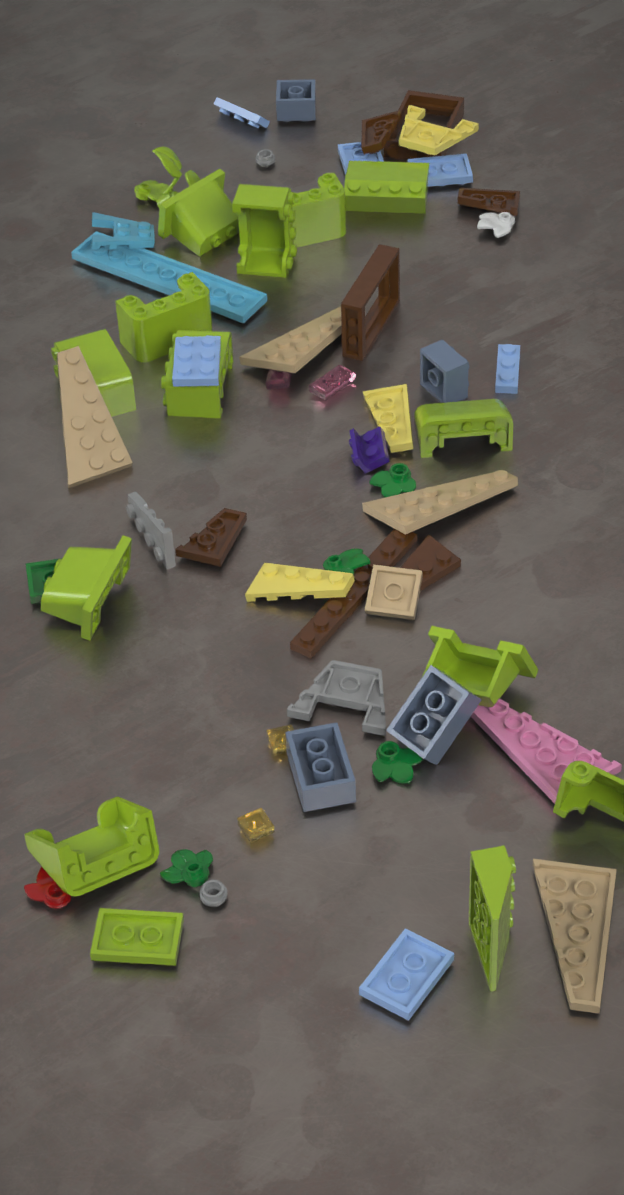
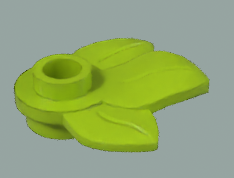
(150, 190)

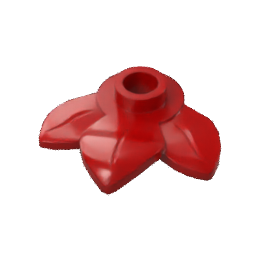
(47, 891)

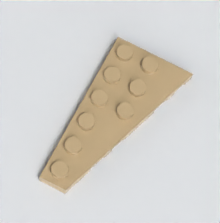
(298, 346)
(89, 431)
(424, 506)
(579, 918)

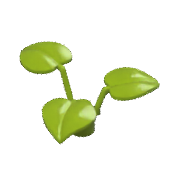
(173, 166)

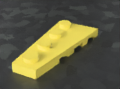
(392, 413)

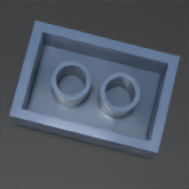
(433, 715)
(320, 767)

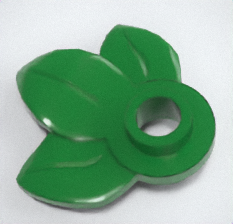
(394, 481)
(346, 561)
(394, 763)
(188, 867)

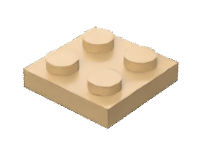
(393, 592)

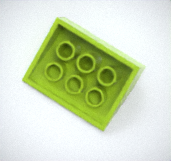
(386, 187)
(490, 907)

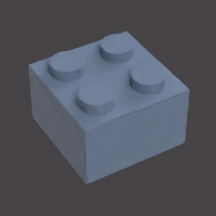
(296, 100)
(444, 372)

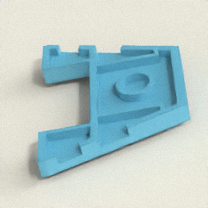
(125, 232)

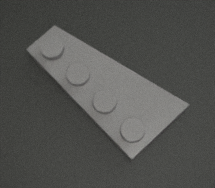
(153, 529)

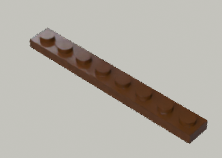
(339, 609)

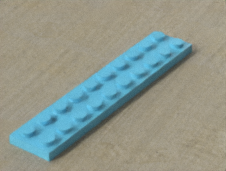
(162, 275)

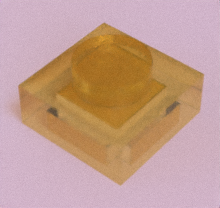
(277, 739)
(255, 825)

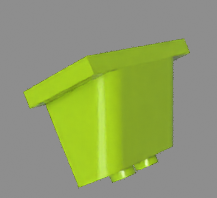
(199, 215)
(83, 583)
(479, 668)

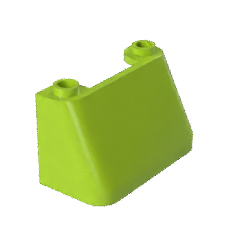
(463, 419)
(588, 785)
(102, 854)

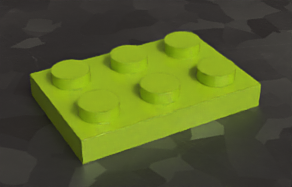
(137, 936)

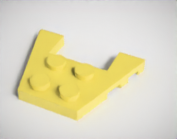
(431, 137)

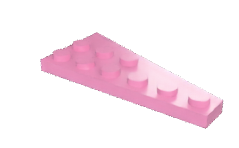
(536, 747)

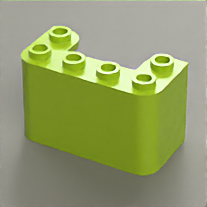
(320, 212)
(265, 229)
(149, 327)
(106, 367)
(197, 400)

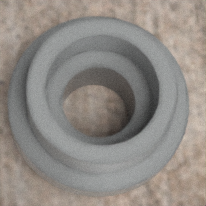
(265, 157)
(213, 887)

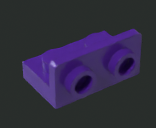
(369, 449)

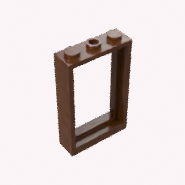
(433, 104)
(361, 331)

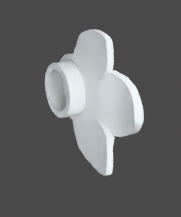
(500, 223)

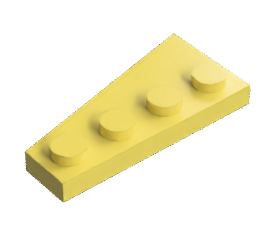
(298, 582)

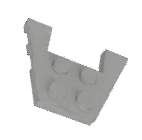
(347, 687)

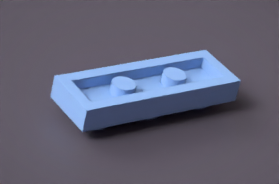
(241, 114)
(507, 369)

